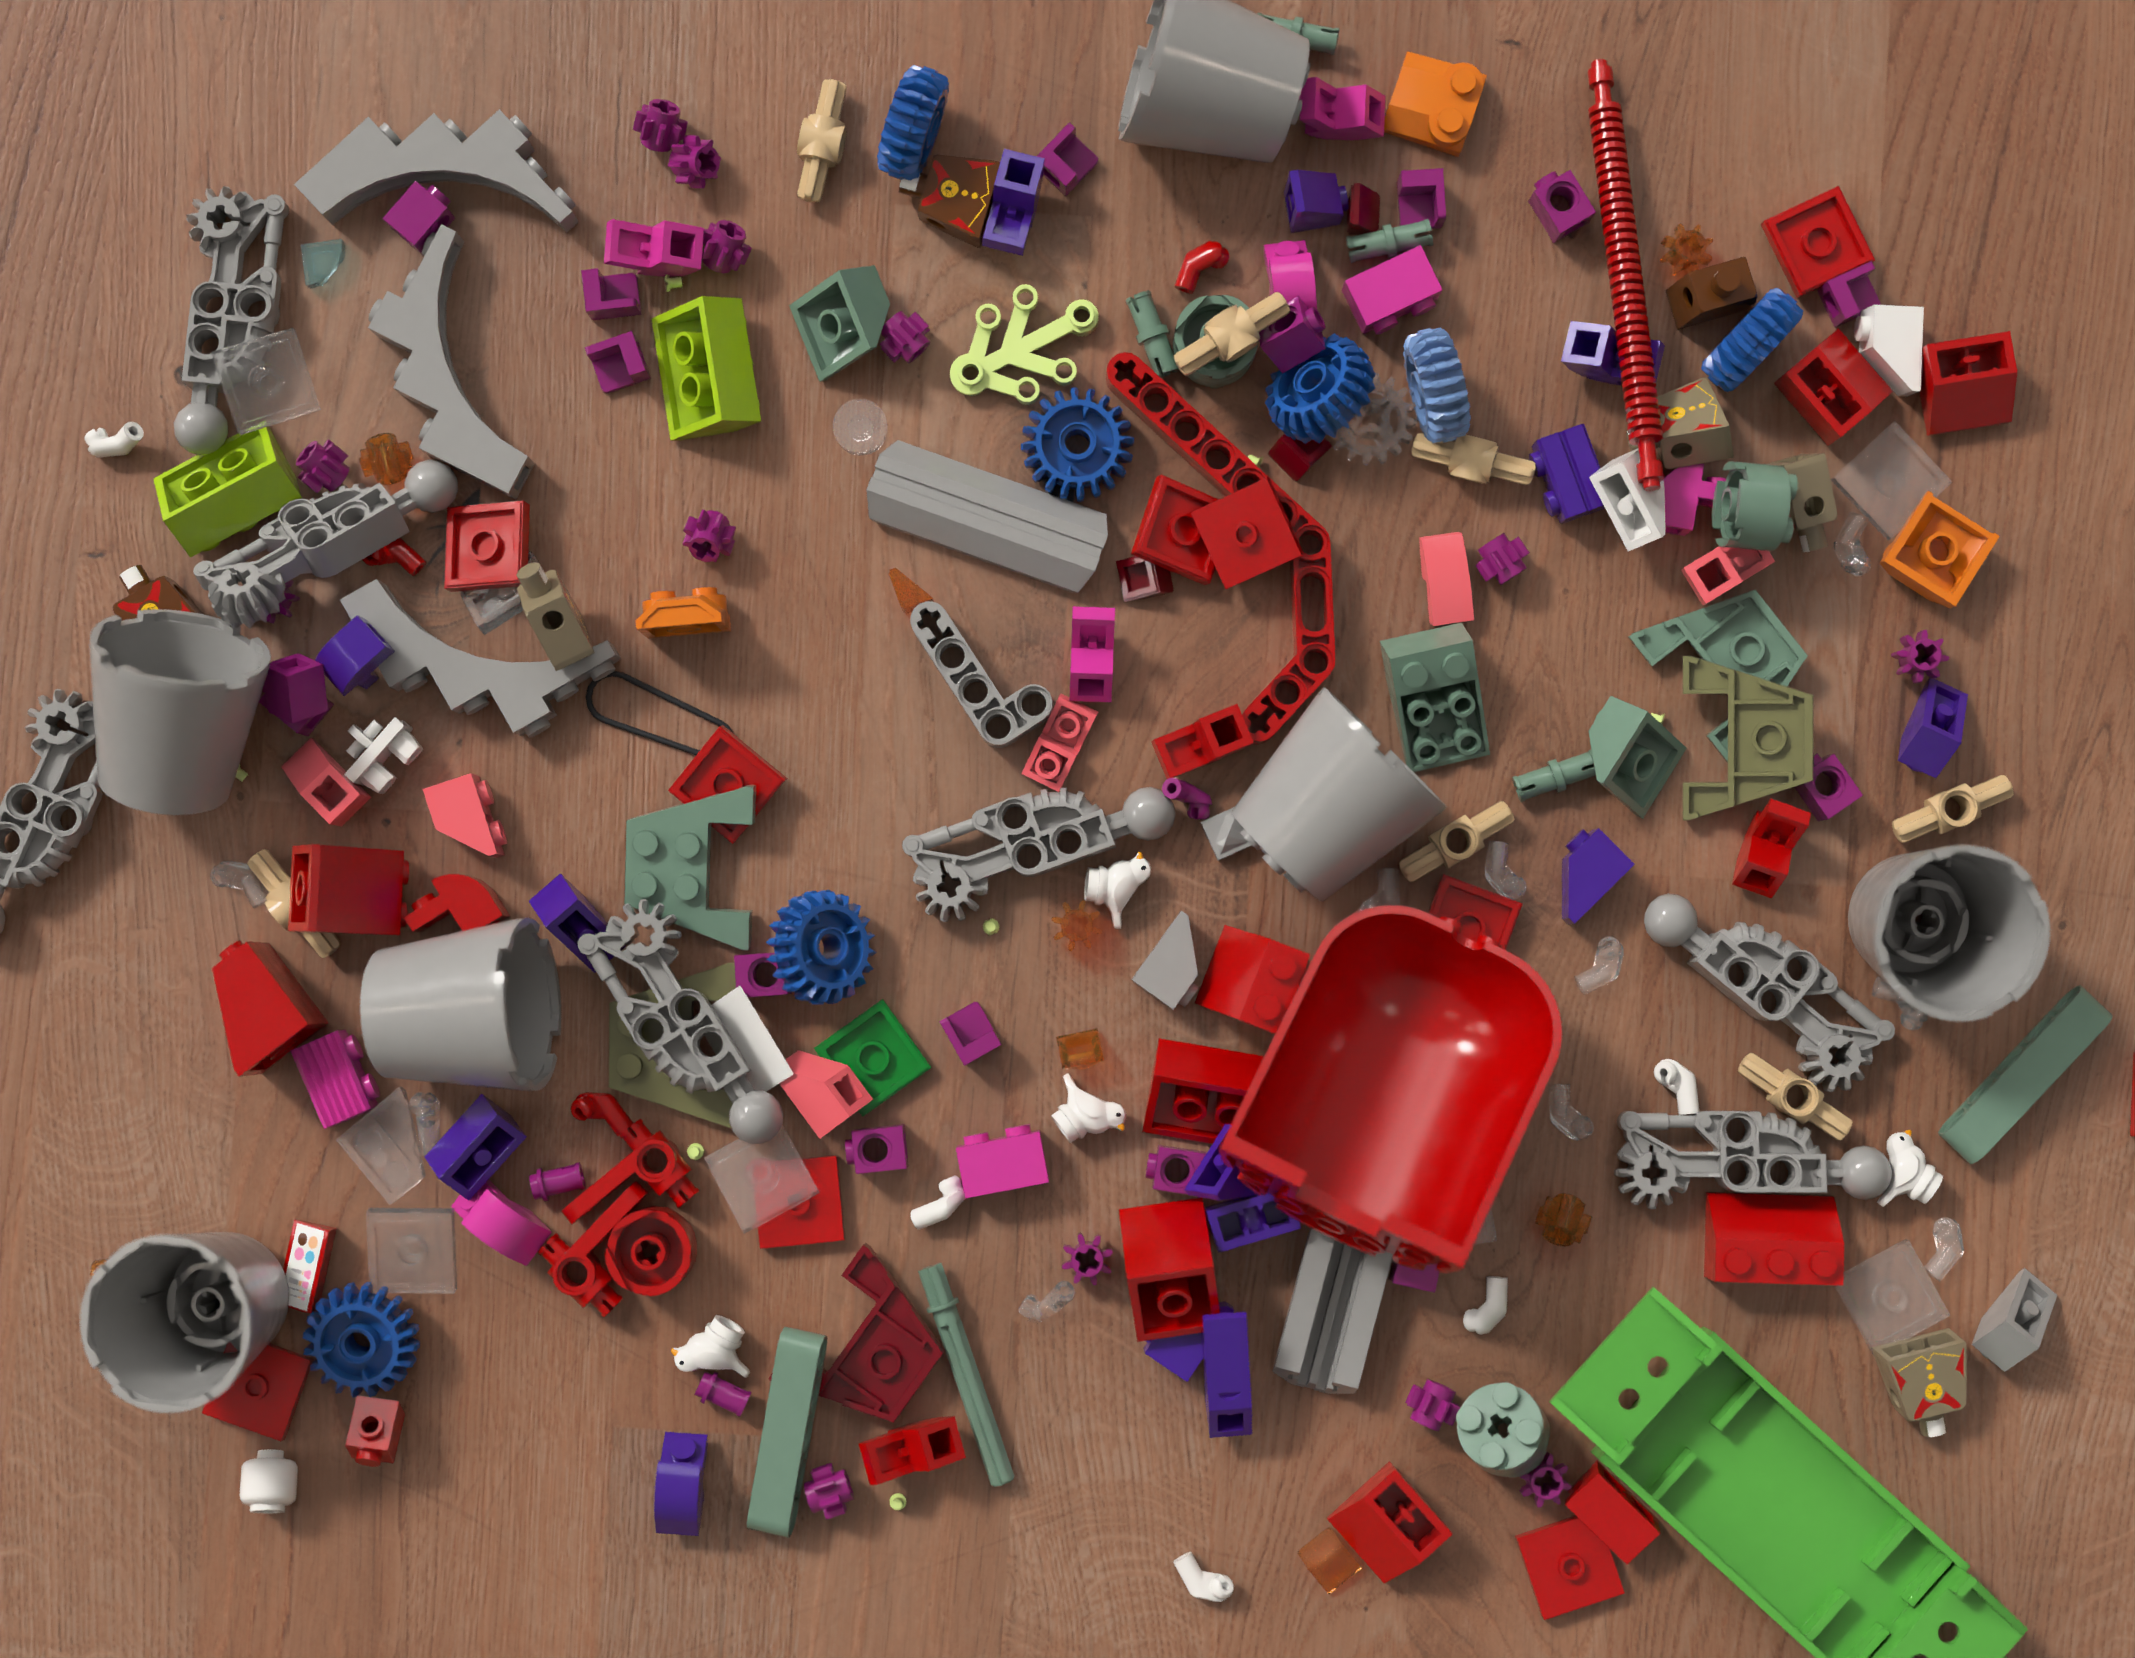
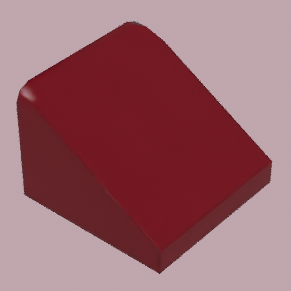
(1363, 210)
(1297, 457)
(1142, 579)

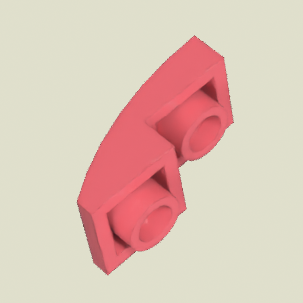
(1447, 578)
(1059, 742)

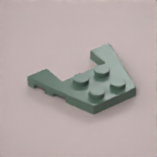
(1731, 633)
(671, 863)

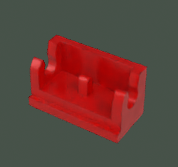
(1612, 1512)

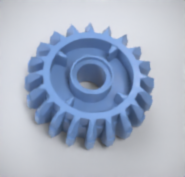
(1437, 385)

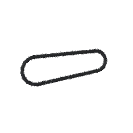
(601, 718)

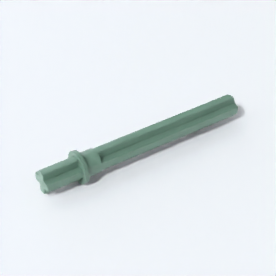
(966, 1374)

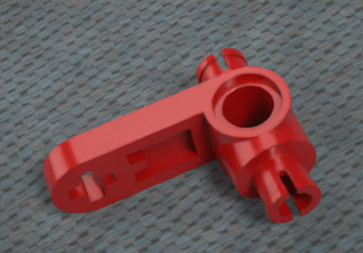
(670, 1180)
(559, 1255)

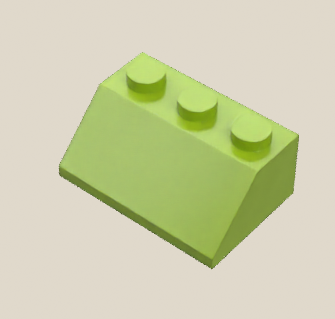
(706, 368)
(225, 490)

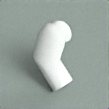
(120, 444)
(1681, 1082)
(943, 1207)
(1491, 1311)
(1202, 1583)

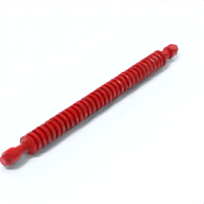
(1625, 275)

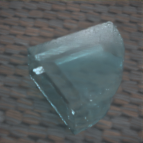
(321, 260)

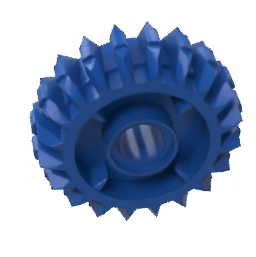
(913, 122)
(1752, 339)
(1321, 391)
(1082, 419)
(797, 951)
(347, 1360)

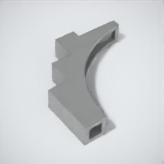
(378, 161)
(428, 377)
(468, 680)

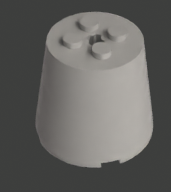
(1214, 81)
(173, 708)
(1332, 801)
(1977, 935)
(465, 1008)
(162, 1331)

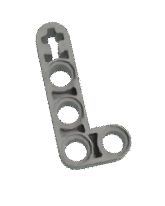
(972, 671)

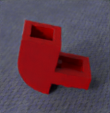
(1202, 742)
(1768, 847)
(463, 896)
(911, 1449)

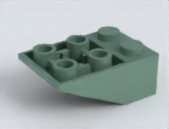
(1436, 696)

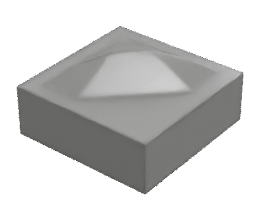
(1224, 834)

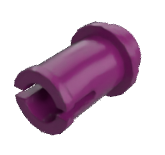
(556, 1181)
(722, 1393)

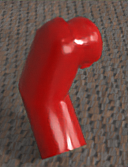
(1197, 260)
(400, 553)
(601, 1106)

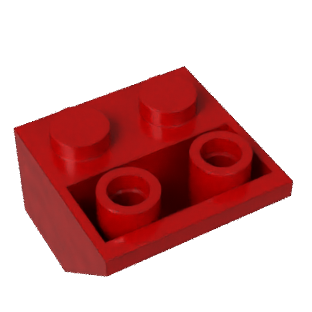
(1968, 383)
(1833, 387)
(1389, 1524)

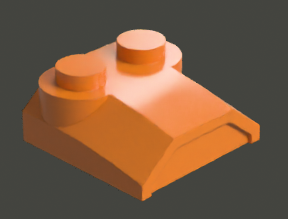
(1434, 102)
(1938, 552)
(685, 615)

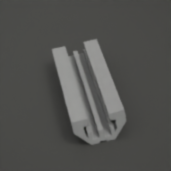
(986, 516)
(1331, 1316)

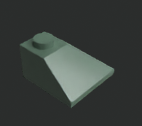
(841, 318)
(1632, 754)

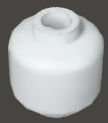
(268, 1482)

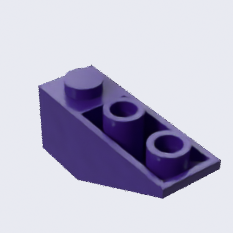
(1227, 1374)

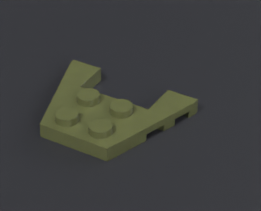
(1766, 737)
(637, 1075)

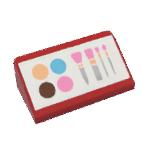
(307, 1263)

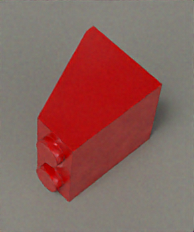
(347, 890)
(1252, 978)
(262, 1007)
(1168, 1268)

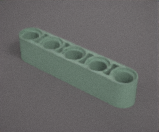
(2025, 1074)
(787, 1432)

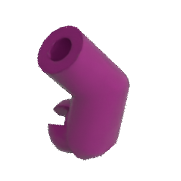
(1183, 791)

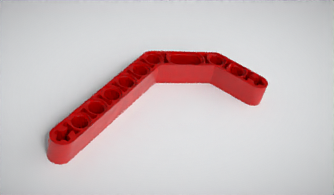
(1226, 481)

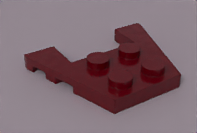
(887, 1352)

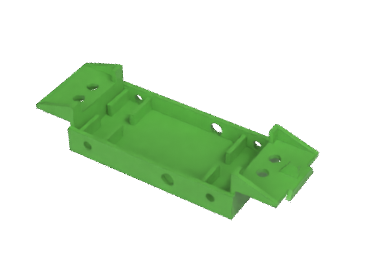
(1775, 1498)

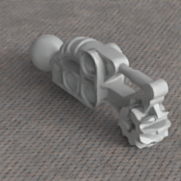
(201, 425)
(320, 540)
(1049, 815)
(42, 838)
(1764, 961)
(754, 1113)
(1767, 1139)

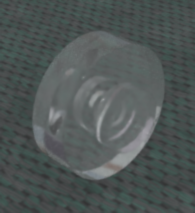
(860, 427)

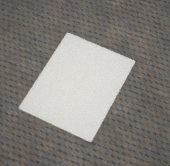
(751, 1039)

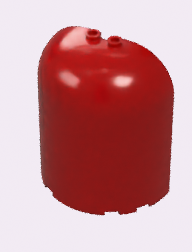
(1398, 1086)

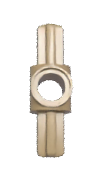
(821, 140)
(1231, 333)
(1474, 459)
(1971, 803)
(1475, 831)
(277, 903)
(1812, 1107)

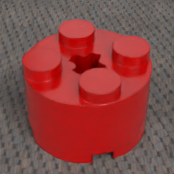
(646, 1275)

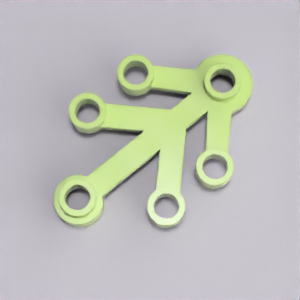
(1018, 349)

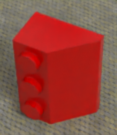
(1196, 1089)
(1773, 1239)

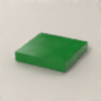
(877, 1053)

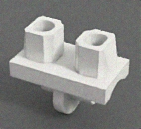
(393, 739)

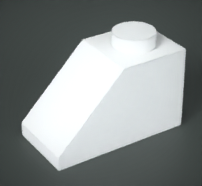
(1892, 344)
(1634, 512)

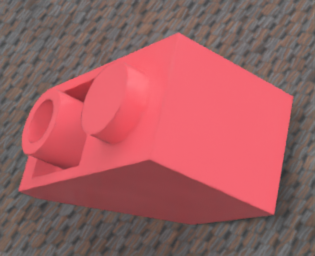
(323, 783)
(463, 813)
(823, 1091)

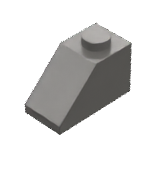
(1171, 966)
(2015, 1321)

